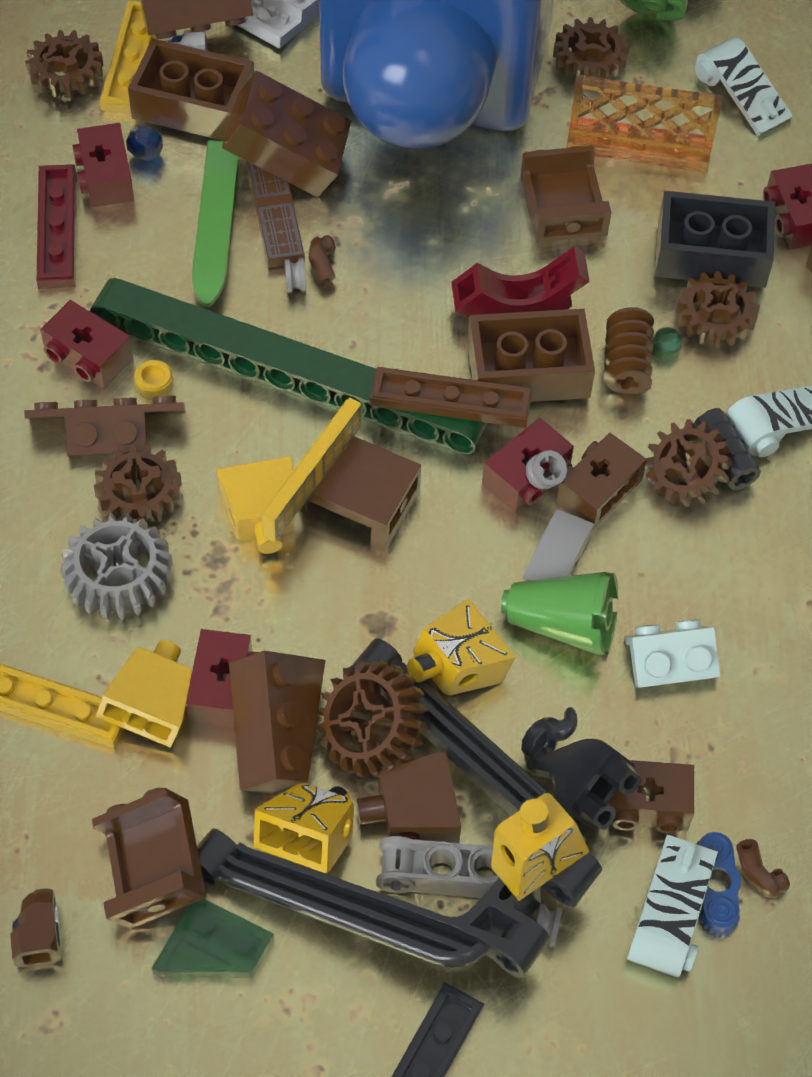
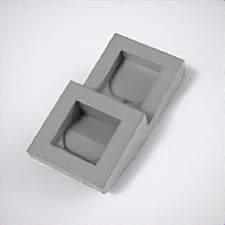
(559, 547)

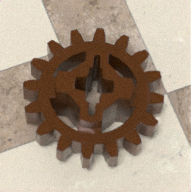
(591, 49)
(64, 63)
(717, 309)
(705, 463)
(158, 484)

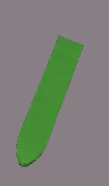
(214, 223)

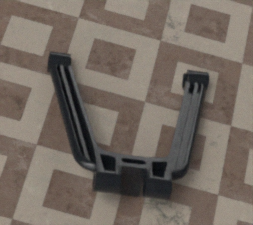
(492, 927)

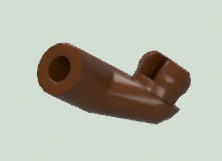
(319, 260)
(754, 871)

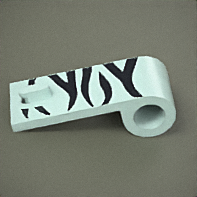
(745, 82)
(767, 417)
(673, 908)

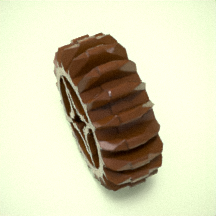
(355, 702)

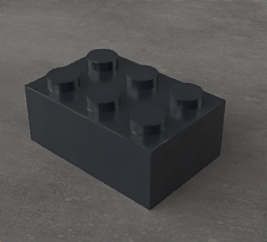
(715, 235)

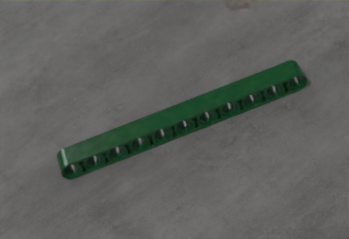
(268, 359)

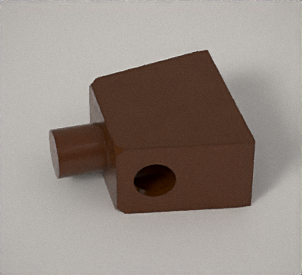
(415, 801)

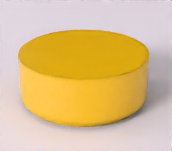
(153, 379)

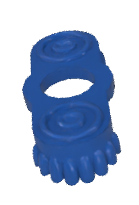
(721, 908)

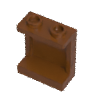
(564, 194)
(369, 487)
(151, 857)

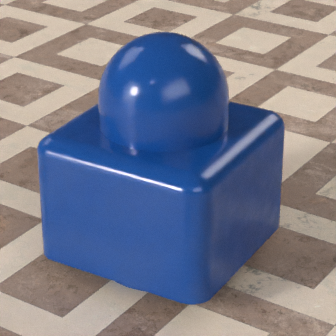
(433, 66)

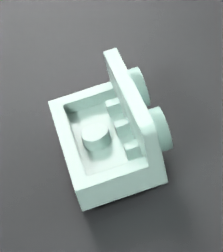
(673, 654)

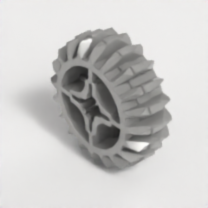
(120, 579)

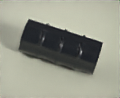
(744, 467)

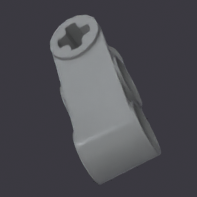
(419, 856)

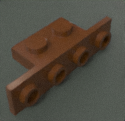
(105, 428)

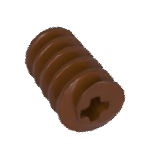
(629, 351)

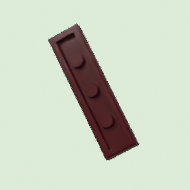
(56, 226)

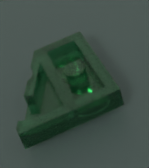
(213, 943)

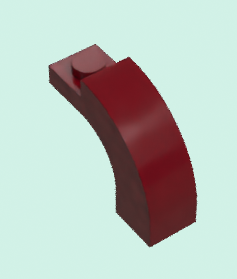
(550, 288)

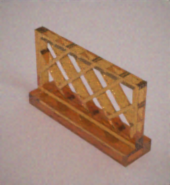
(641, 141)

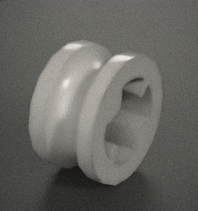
(295, 275)
(535, 472)
(550, 921)

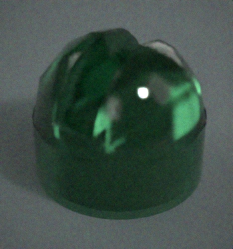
(670, 347)

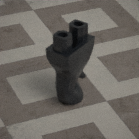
(582, 772)

